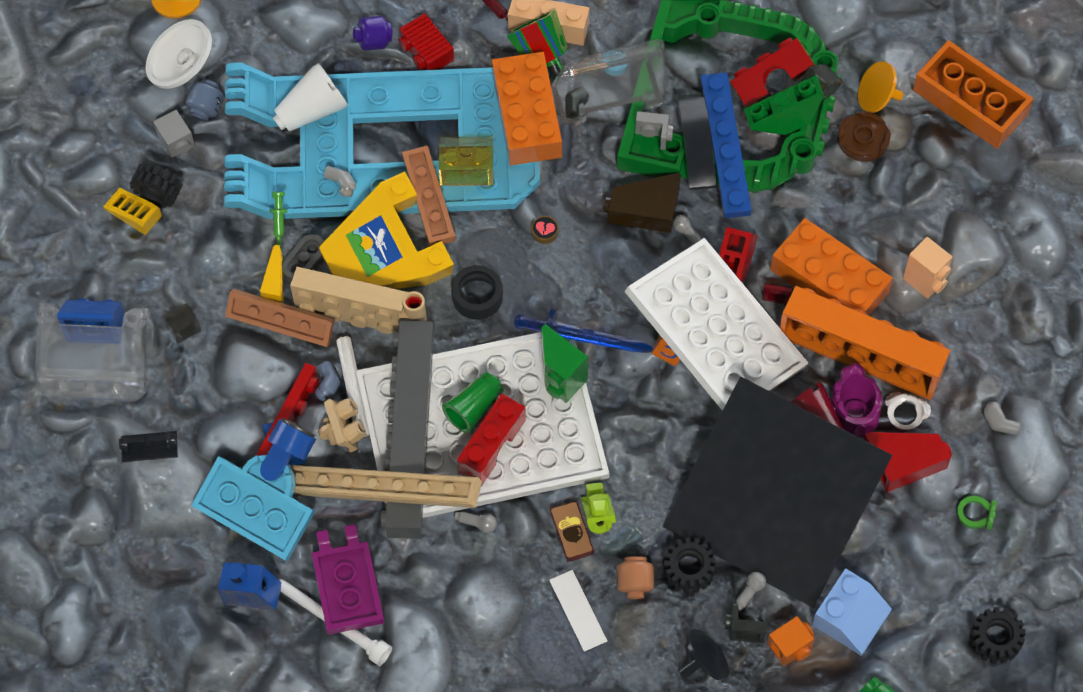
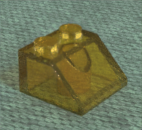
(466, 161)

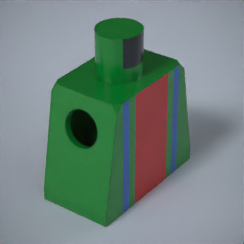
(541, 35)

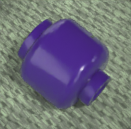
(372, 33)

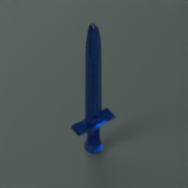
(582, 334)

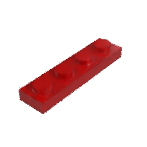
(295, 402)

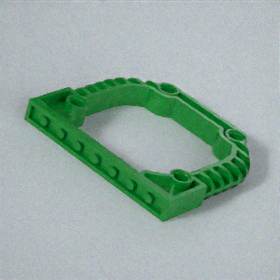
(686, 17)

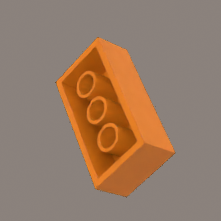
(972, 94)
(527, 108)
(830, 269)

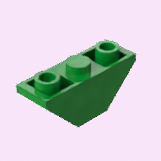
(786, 109)

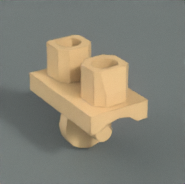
(337, 426)

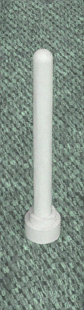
(377, 650)

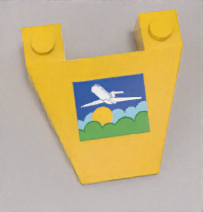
(376, 246)

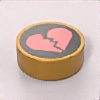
(544, 229)

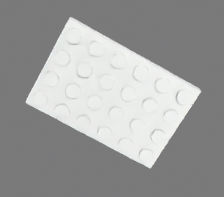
(715, 323)

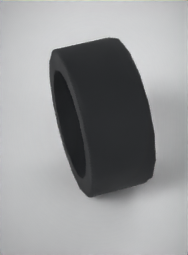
(477, 273)

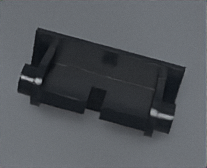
(149, 446)

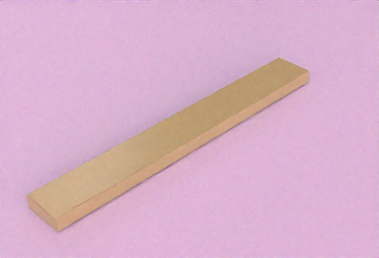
(387, 486)

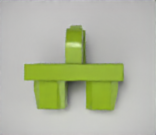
(598, 508)

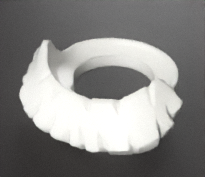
(922, 409)

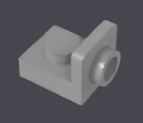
(654, 125)

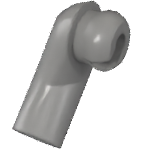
(343, 178)
(998, 421)

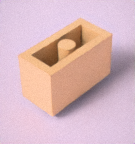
(928, 268)

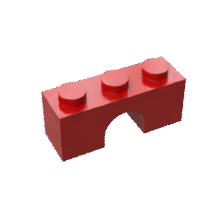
(751, 82)
(483, 448)

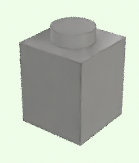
(174, 134)

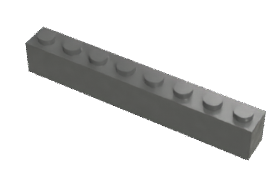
(409, 420)

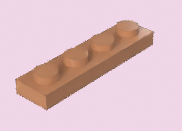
(429, 196)
(280, 317)

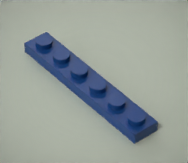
(726, 146)

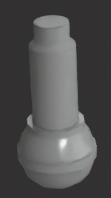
(683, 225)
(486, 522)
(755, 582)

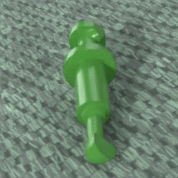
(278, 216)

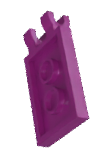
(347, 583)

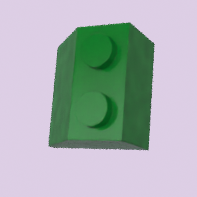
(563, 365)

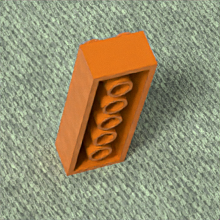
(857, 338)

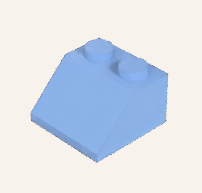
(852, 612)

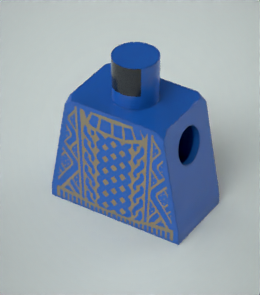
(243, 585)

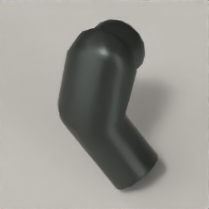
(573, 100)

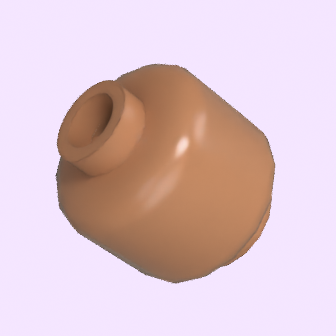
(635, 577)

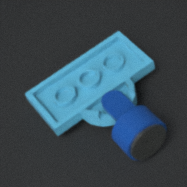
(259, 495)

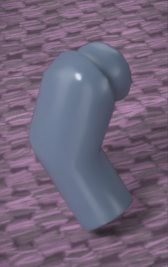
(330, 382)

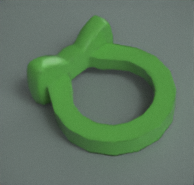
(988, 522)

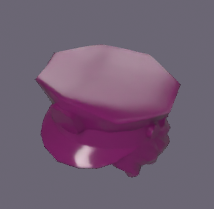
(857, 401)

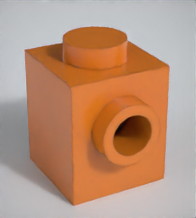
(791, 641)

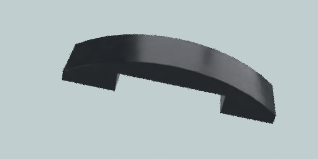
(697, 141)

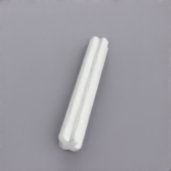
(350, 378)

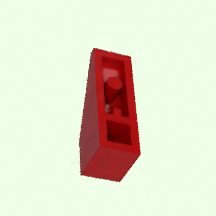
(738, 251)

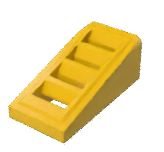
(144, 224)
(272, 284)

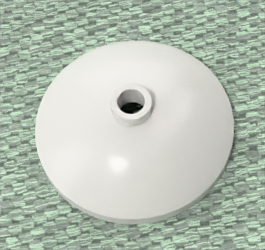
(179, 54)

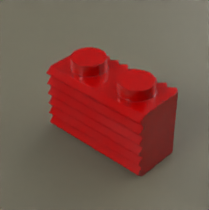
(426, 44)

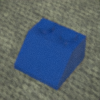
(91, 313)

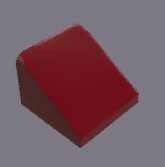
(776, 293)

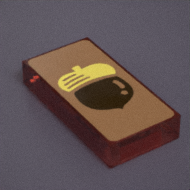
(571, 531)

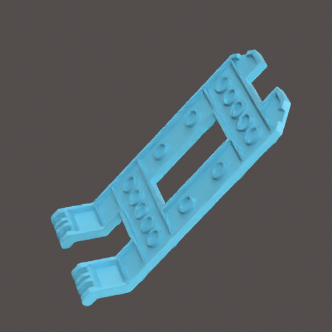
(329, 141)

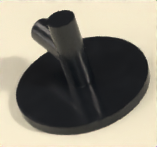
(705, 654)

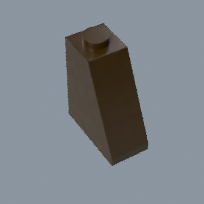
(645, 203)

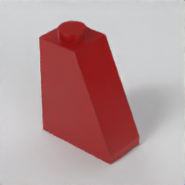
(913, 456)

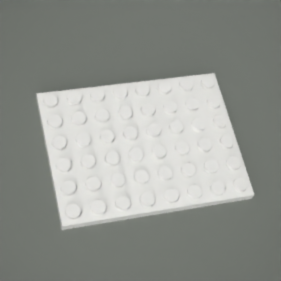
(550, 452)

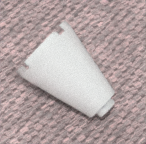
(309, 100)

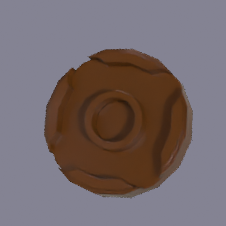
(863, 136)

